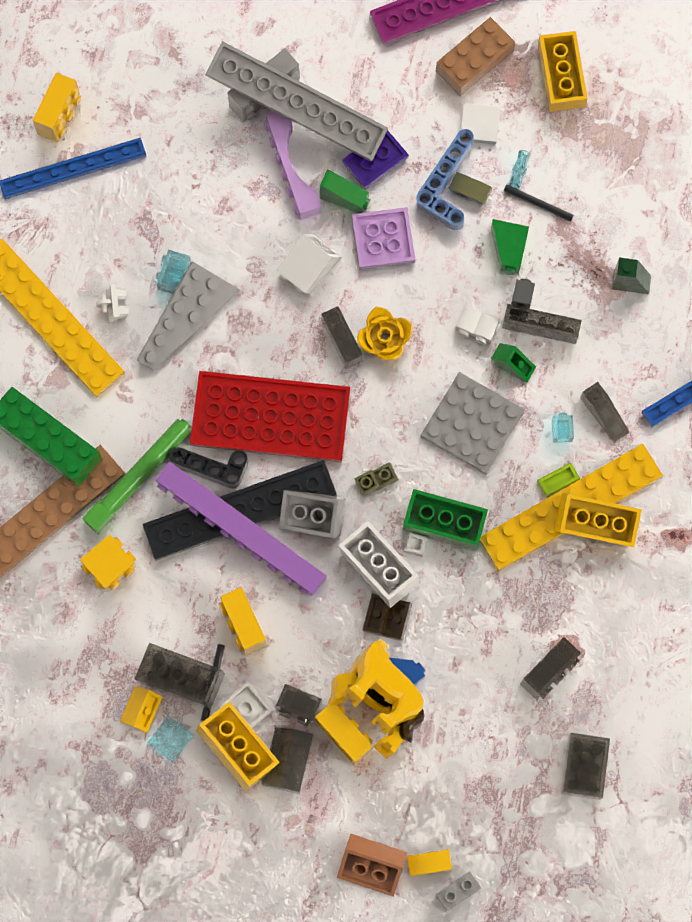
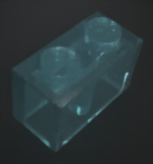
(172, 271)

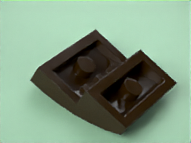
(385, 620)

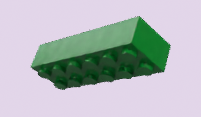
(47, 437)

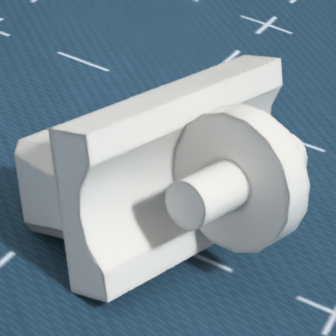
(110, 303)

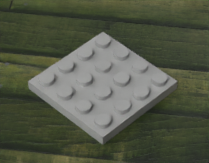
(472, 423)

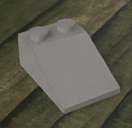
(312, 513)

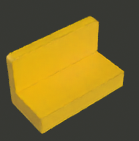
(141, 708)

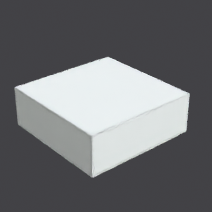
(415, 544)

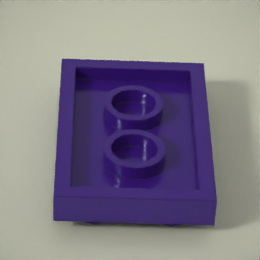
(386, 158)

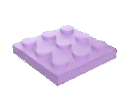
(383, 238)

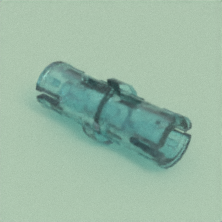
(519, 169)

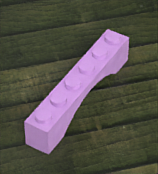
(305, 197)

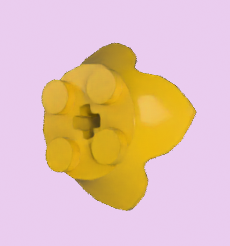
(380, 322)

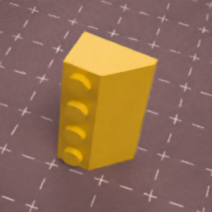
(237, 746)

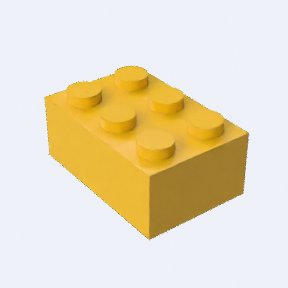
(57, 107)
(242, 621)
(344, 733)

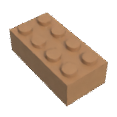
(475, 56)

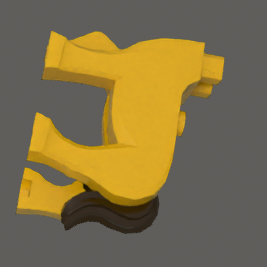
(386, 691)

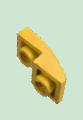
(429, 862)

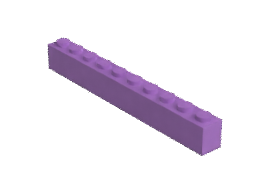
(241, 528)

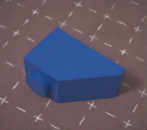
(410, 669)

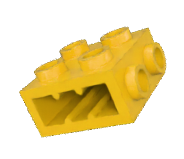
(108, 563)

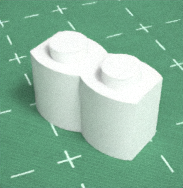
(476, 325)

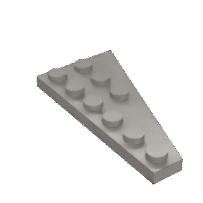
(191, 305)

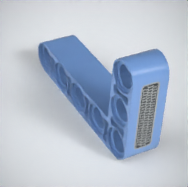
(443, 179)

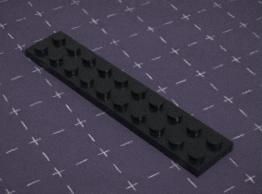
(257, 502)

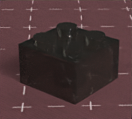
(299, 705)

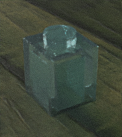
(562, 428)

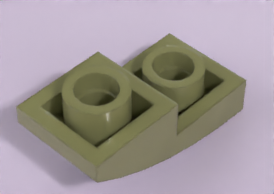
(470, 187)
(376, 479)

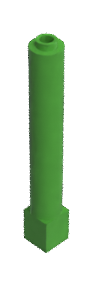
(102, 512)

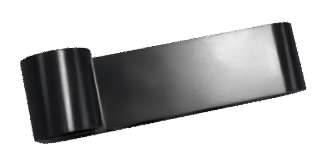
(207, 464)

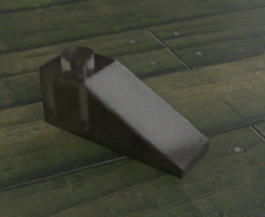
(604, 411)

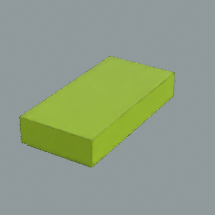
(558, 479)

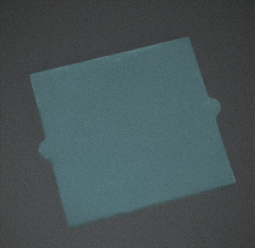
(170, 739)

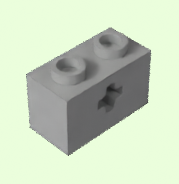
(458, 891)

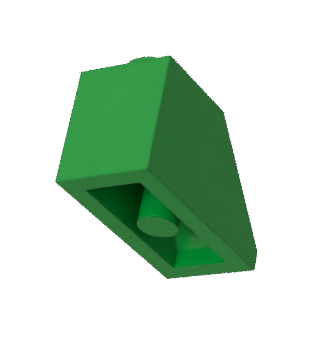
(513, 361)

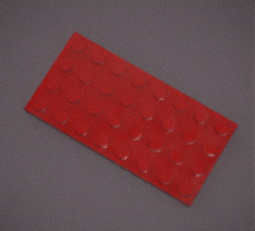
(270, 416)

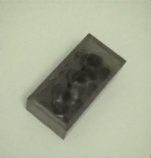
(179, 676)

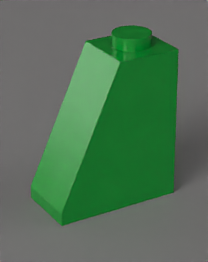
(343, 193)
(509, 244)

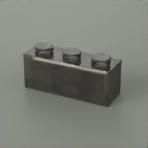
(342, 337)

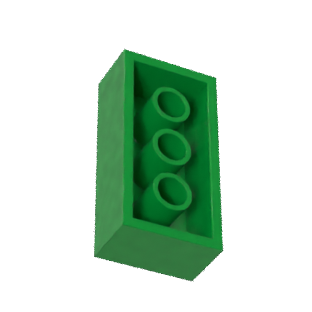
(445, 519)

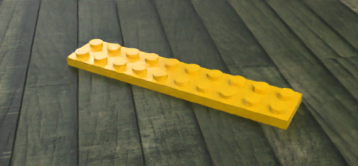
(56, 323)
(537, 524)

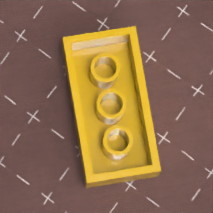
(562, 71)
(598, 520)

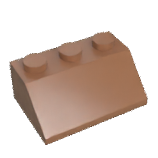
(372, 865)

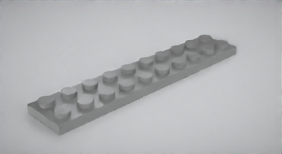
(296, 101)

